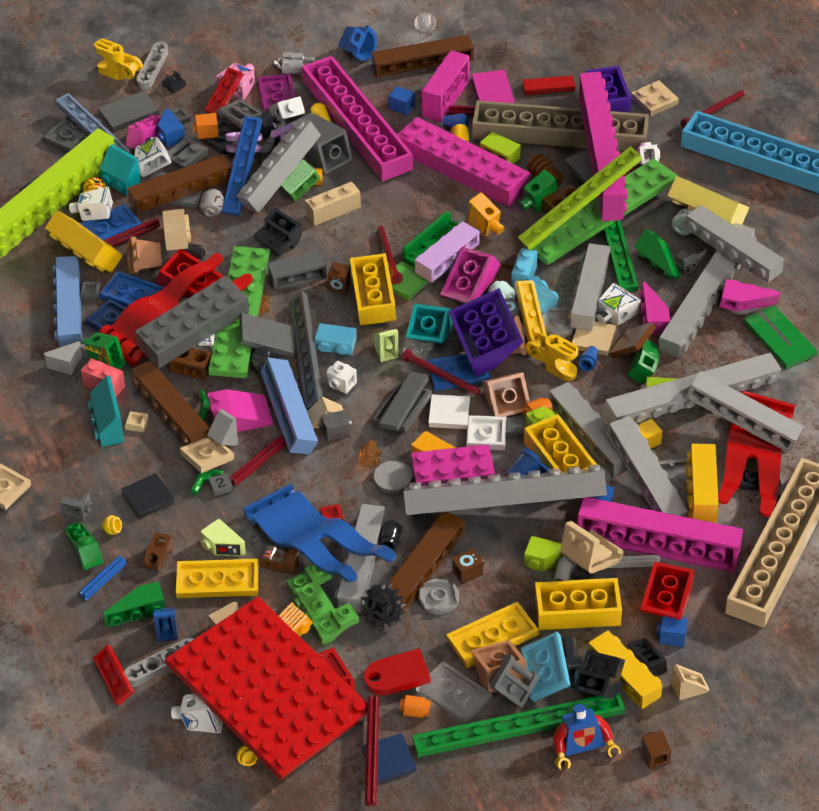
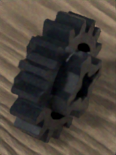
(389, 613)

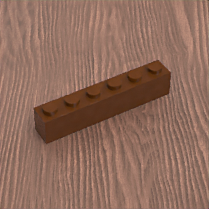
(419, 55)
(179, 183)
(169, 403)
(427, 556)

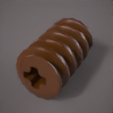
(539, 163)

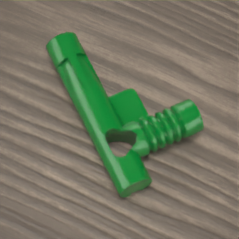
(204, 404)
(204, 477)

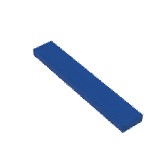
(241, 164)

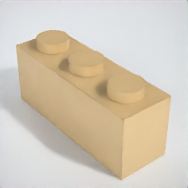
(333, 203)

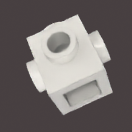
(651, 150)
(341, 377)

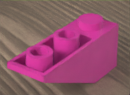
(141, 130)
(743, 296)
(654, 309)

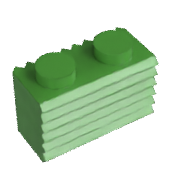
(300, 180)

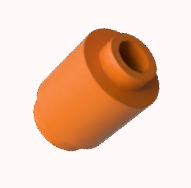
(530, 406)
(415, 706)

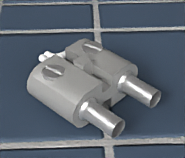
(293, 62)

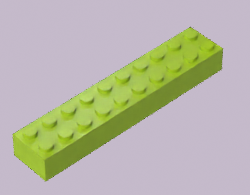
(52, 190)

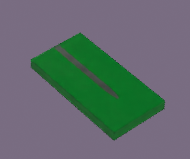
(780, 336)

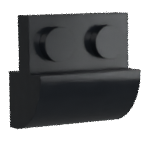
(279, 232)
(599, 675)

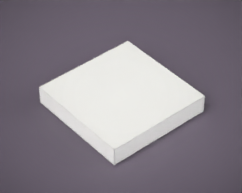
(449, 411)
(486, 430)

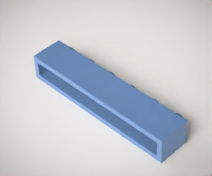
(68, 300)
(288, 406)

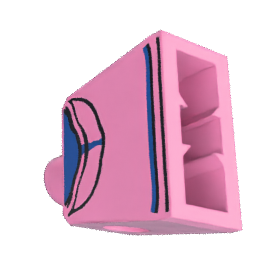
(245, 84)

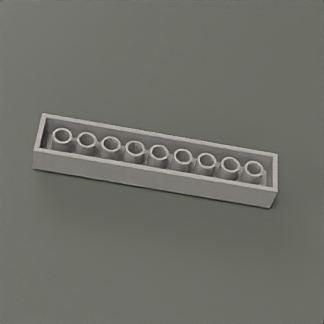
(505, 490)

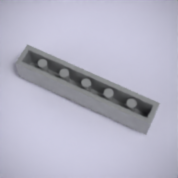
(278, 165)
(734, 243)
(589, 287)
(744, 412)
(587, 426)
(645, 468)
(369, 526)

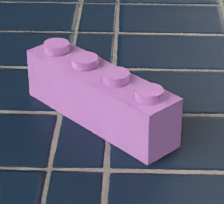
(445, 252)

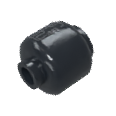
(259, 357)

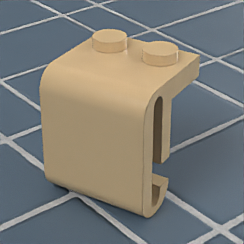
(589, 549)

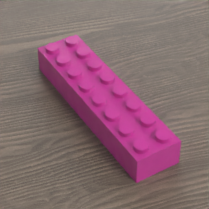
(464, 162)
(663, 534)

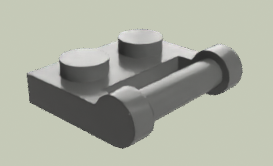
(239, 109)
(190, 155)
(510, 686)

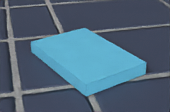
(548, 661)

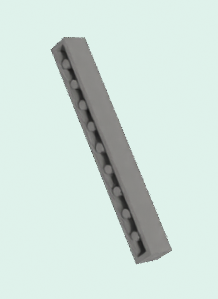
(699, 301)
(672, 395)

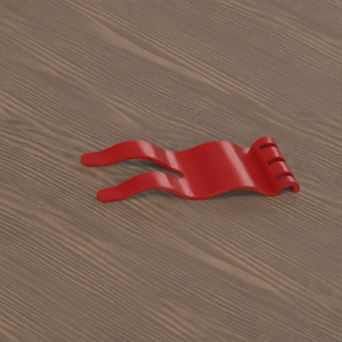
(149, 308)
(744, 444)

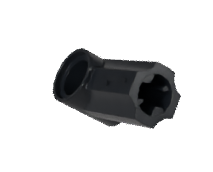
(571, 655)

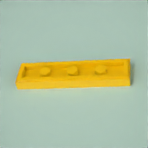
(529, 308)

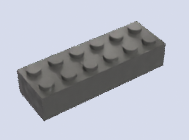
(192, 321)

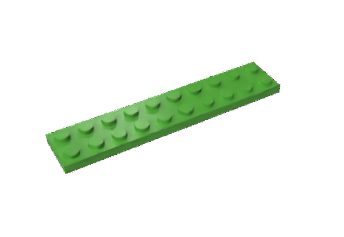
(641, 186)
(228, 355)

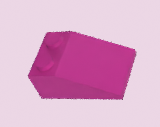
(470, 275)
(248, 408)

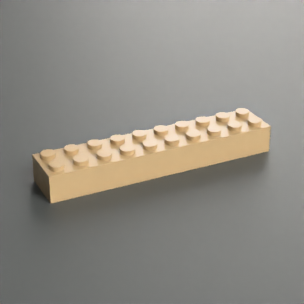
(777, 548)

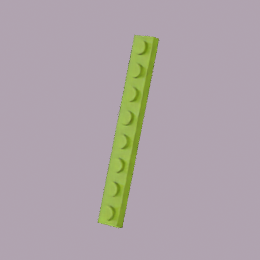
(580, 198)

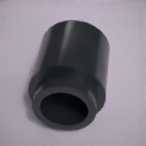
(196, 251)
(390, 534)

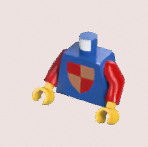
(580, 733)

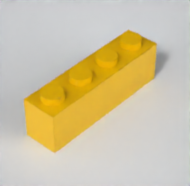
(638, 681)

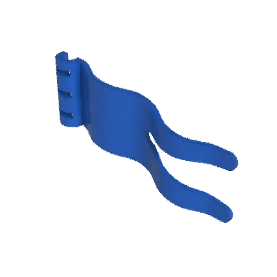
(293, 522)

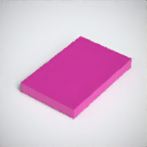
(492, 86)

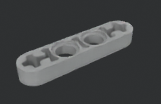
(160, 47)
(158, 659)

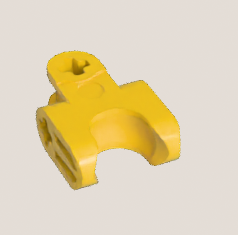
(116, 62)
(556, 355)

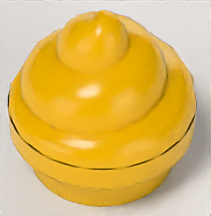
(111, 525)
(246, 756)

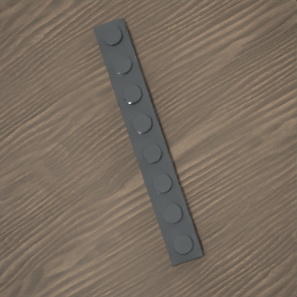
(306, 350)

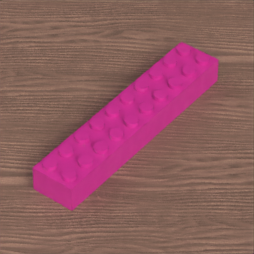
(359, 118)
(601, 142)

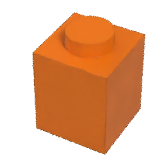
(206, 126)

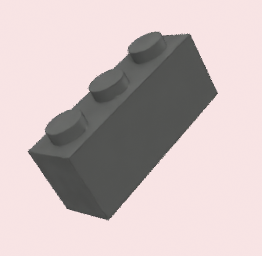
(297, 270)

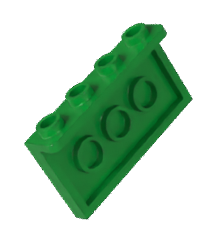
(428, 237)

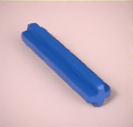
(102, 578)

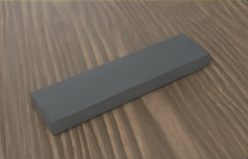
(404, 401)

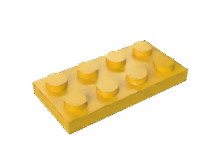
(217, 578)
(505, 624)

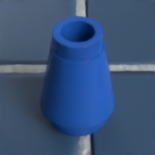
(453, 120)
(588, 359)

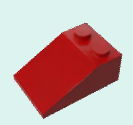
(176, 264)
(668, 590)

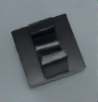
(174, 82)
(268, 123)

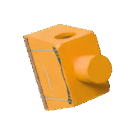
(483, 215)

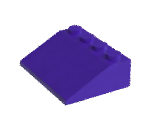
(486, 331)

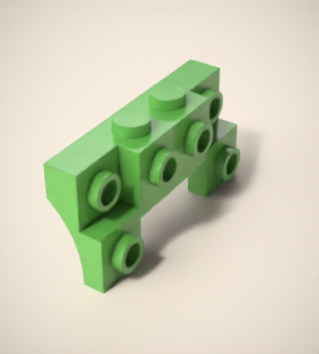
(315, 604)

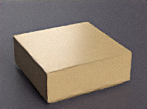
(136, 421)

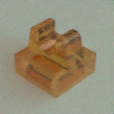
(369, 454)

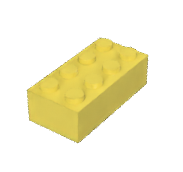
(692, 196)

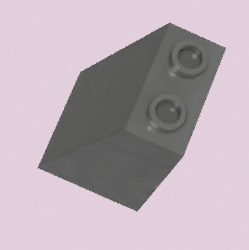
(332, 146)

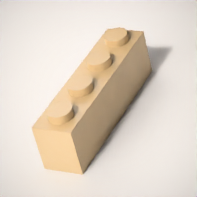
(176, 229)

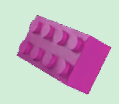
(445, 86)
(452, 464)

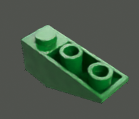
(658, 251)
(644, 362)
(83, 545)
(135, 605)

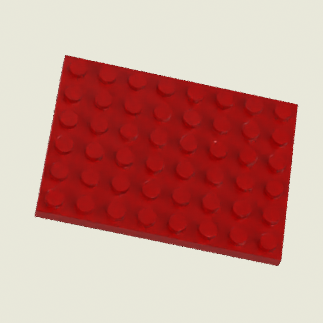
(268, 687)

